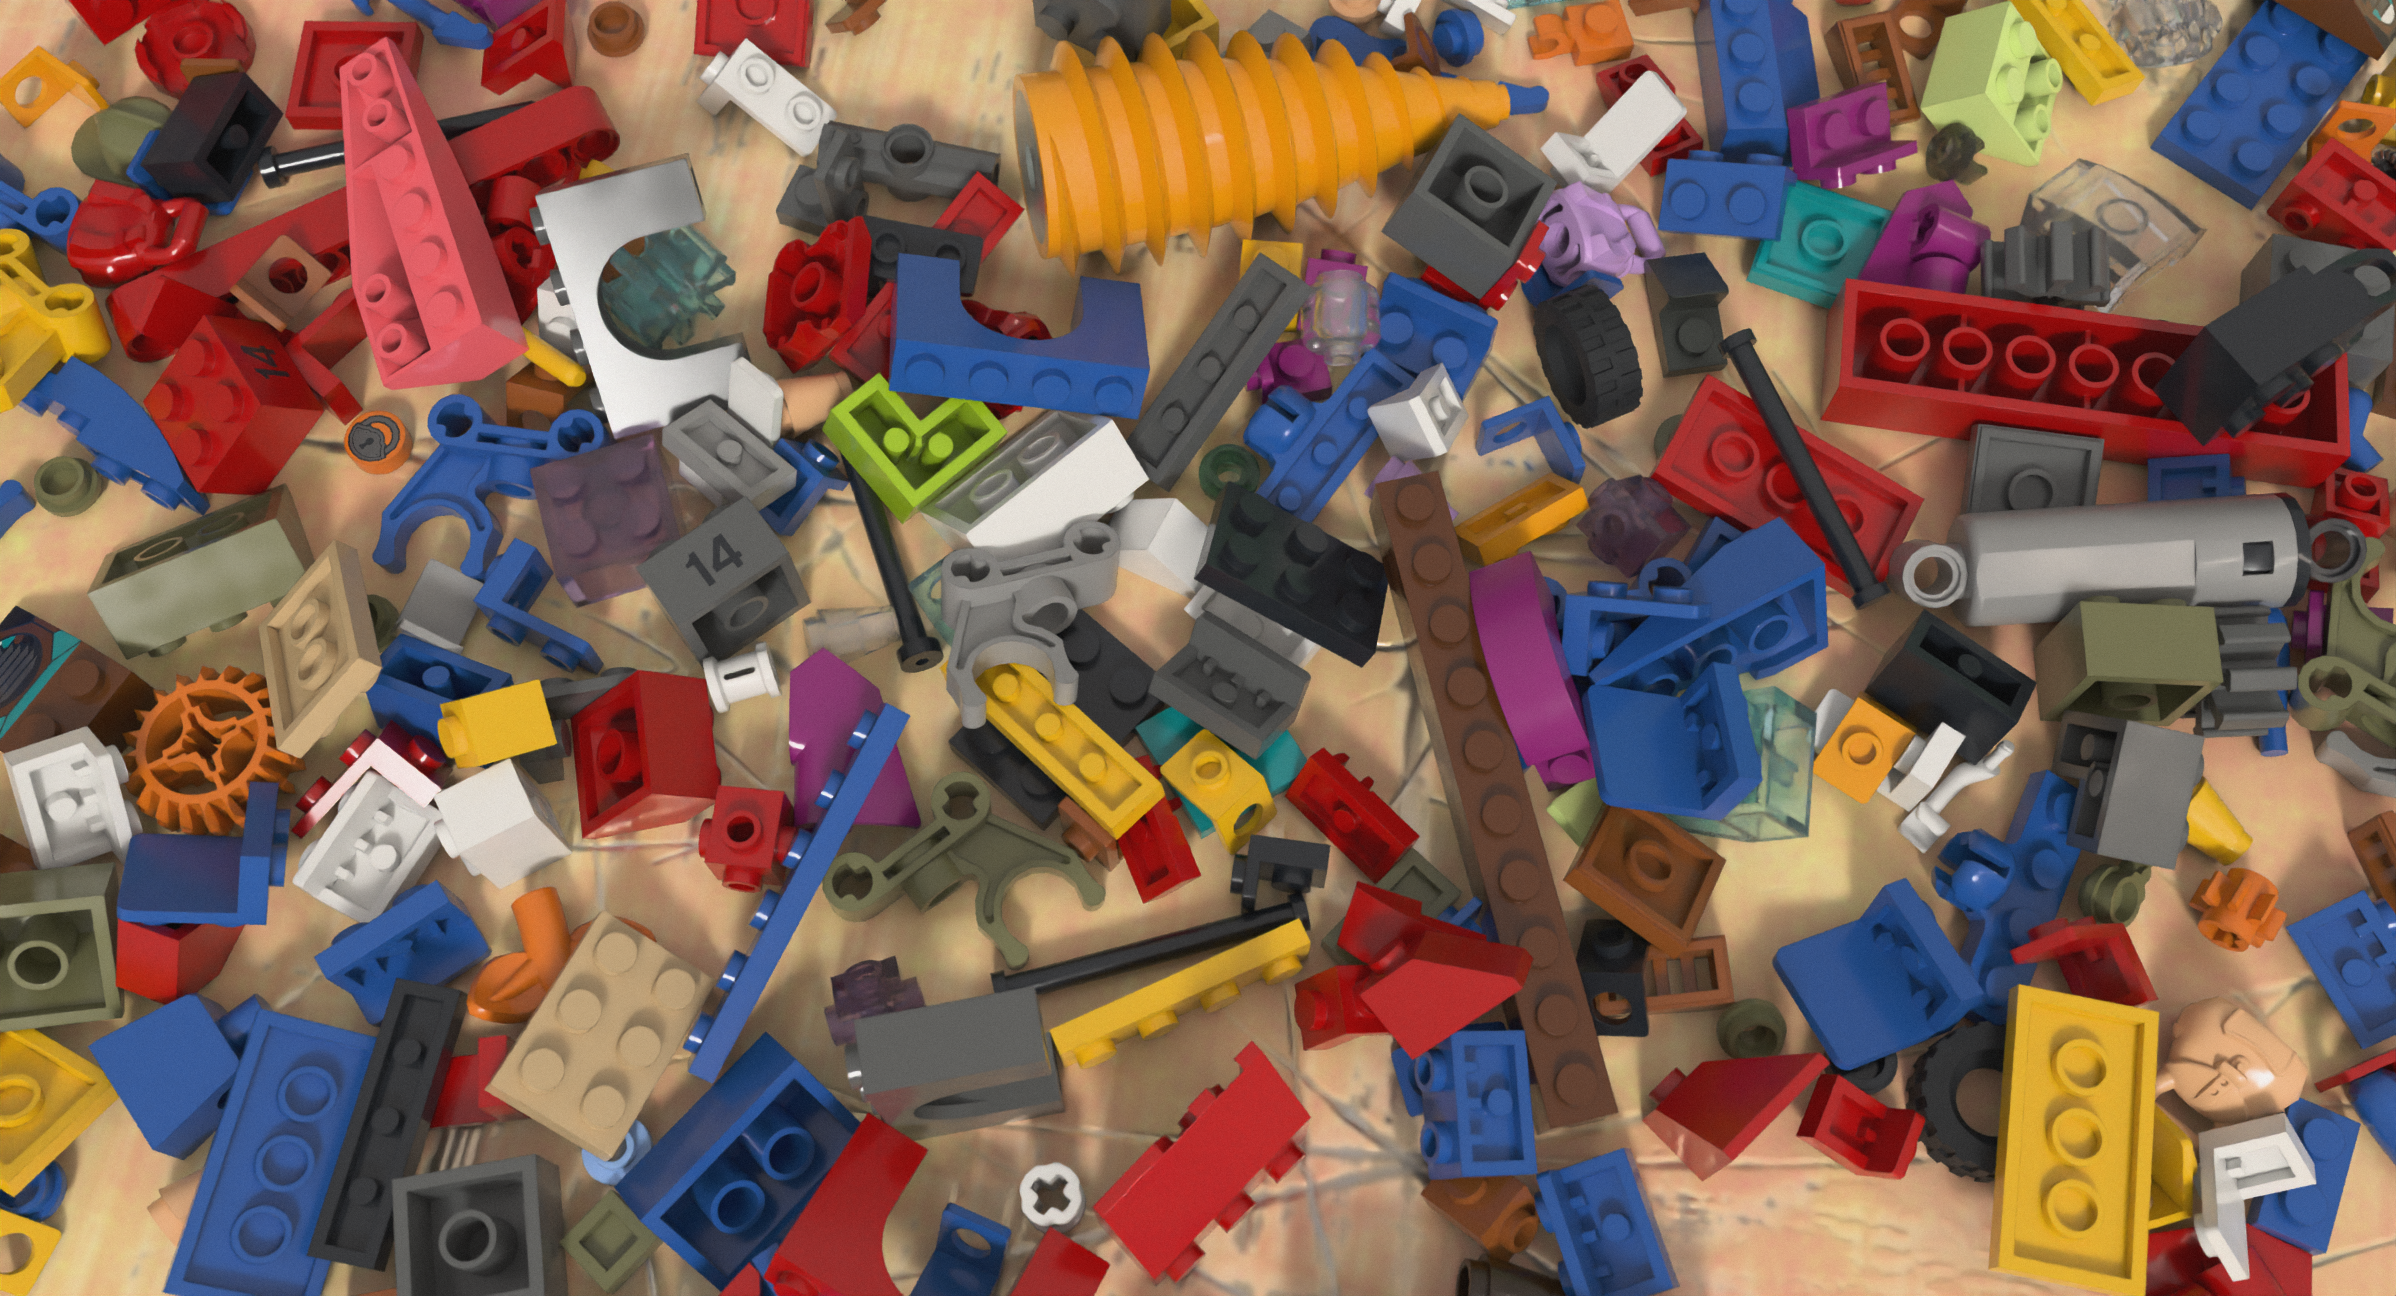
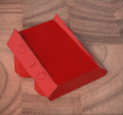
(817, 293)

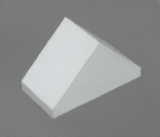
(1161, 542)

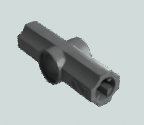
(934, 166)

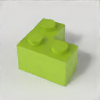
(905, 457)

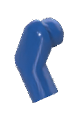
(2363, 454)

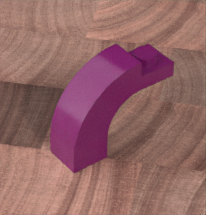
(1530, 669)

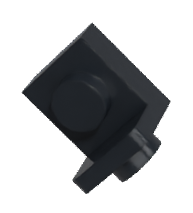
(1287, 863)

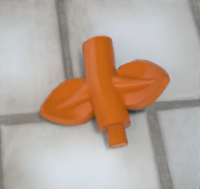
(515, 983)

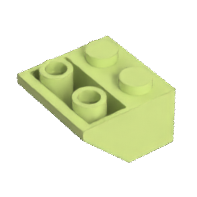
(1995, 81)

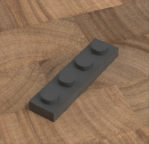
(1216, 370)

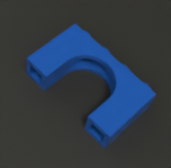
(949, 354)

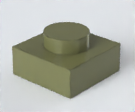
(610, 1242)

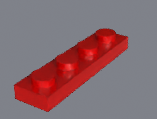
(976, 211)

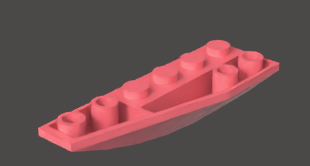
(417, 236)

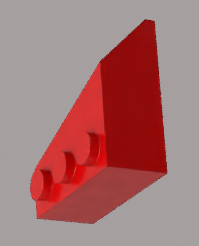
(1207, 1175)

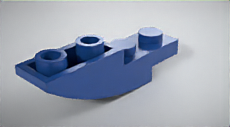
(115, 433)

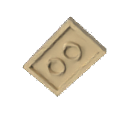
(319, 649)
(602, 1036)

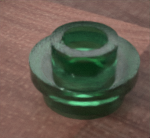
(1228, 458)

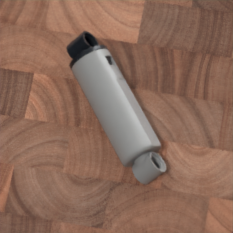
(2196, 550)

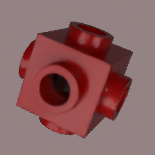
(748, 837)

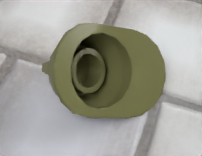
(113, 136)

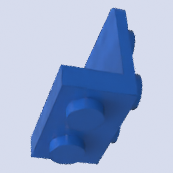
(1674, 752)
(208, 876)
(1879, 980)

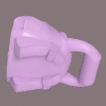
(1591, 234)

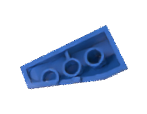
(1762, 619)

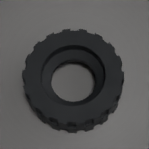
(1588, 356)
(1934, 1096)

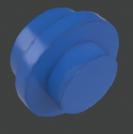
(1458, 36)
(40, 1196)

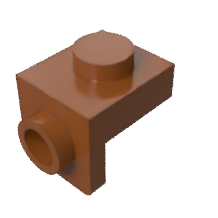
(1490, 1210)

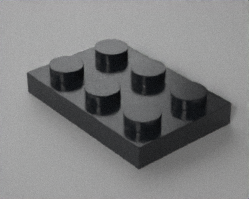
(1293, 574)
(1110, 692)

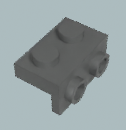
(1232, 685)

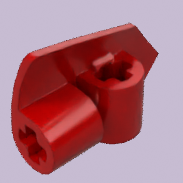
(514, 240)
(2183, 1269)

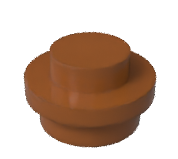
(615, 29)

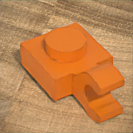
(1587, 31)

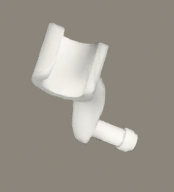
(1924, 824)

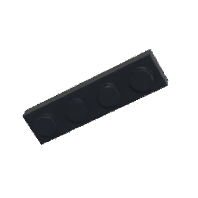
(388, 1123)

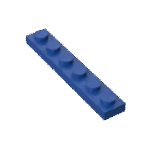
(781, 912)

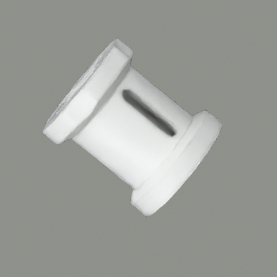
(742, 677)
(1051, 1177)

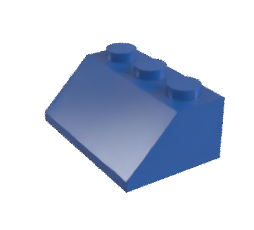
(1751, 69)
(740, 1163)

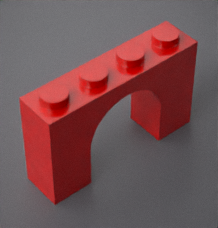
(840, 1232)

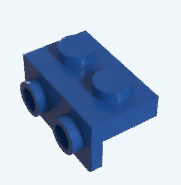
(1726, 198)
(420, 939)
(1604, 1228)

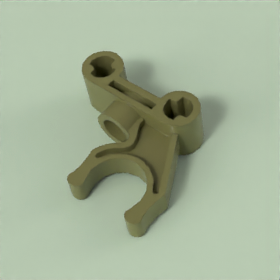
(2354, 664)
(956, 851)

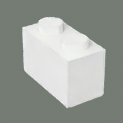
(500, 825)

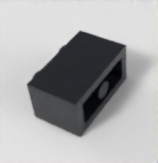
(213, 138)
(1948, 678)

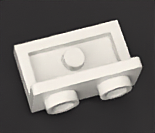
(72, 799)
(369, 850)

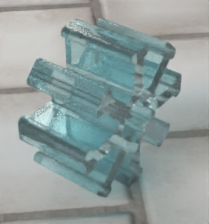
(668, 285)

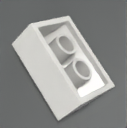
(1038, 487)

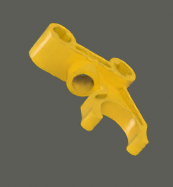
(41, 322)

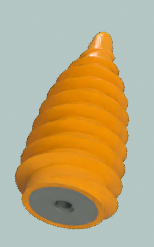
(1215, 140)

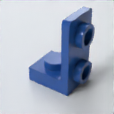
(1591, 638)

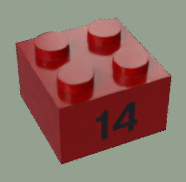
(232, 406)

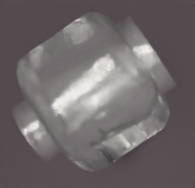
(1341, 317)

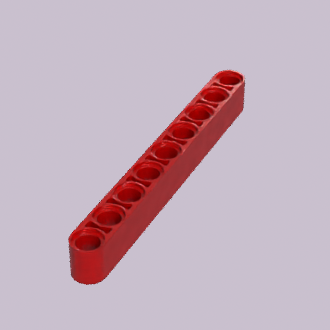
(529, 143)

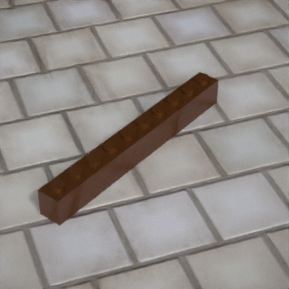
(1489, 799)

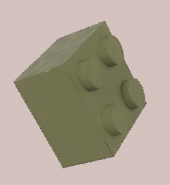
(2128, 660)

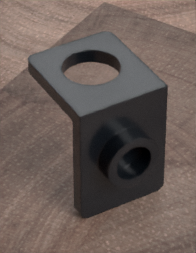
(1614, 961)

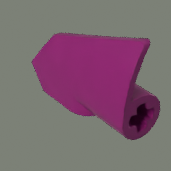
(1928, 241)
(822, 712)

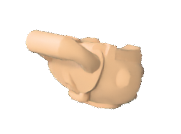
(2228, 1066)

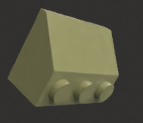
(202, 573)
(59, 947)

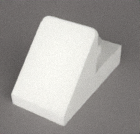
(1422, 418)

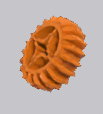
(180, 741)

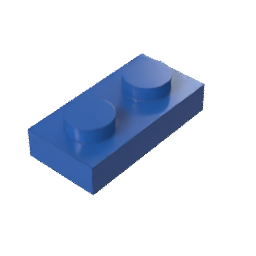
(2308, 1213)

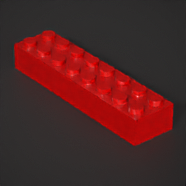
(1966, 360)

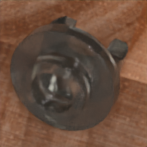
(1952, 154)

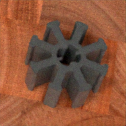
(2048, 268)
(2248, 696)

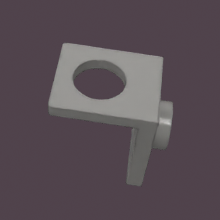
(439, 607)

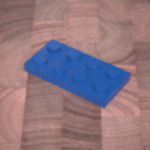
(2259, 103)
(271, 1162)

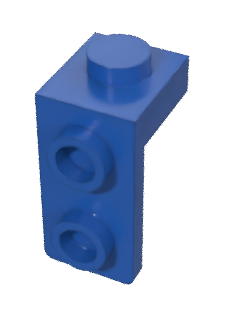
(508, 594)

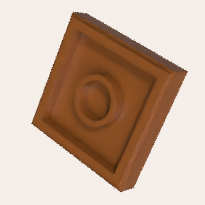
(1646, 874)

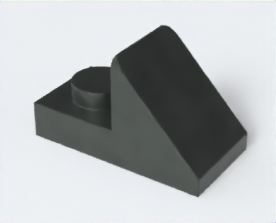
(1686, 313)

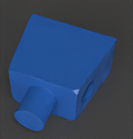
(178, 1068)

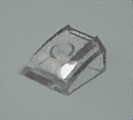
(2140, 223)

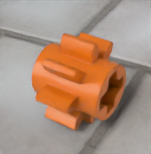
(2238, 909)

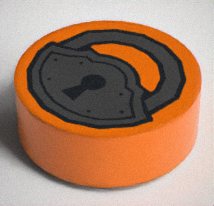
(378, 442)

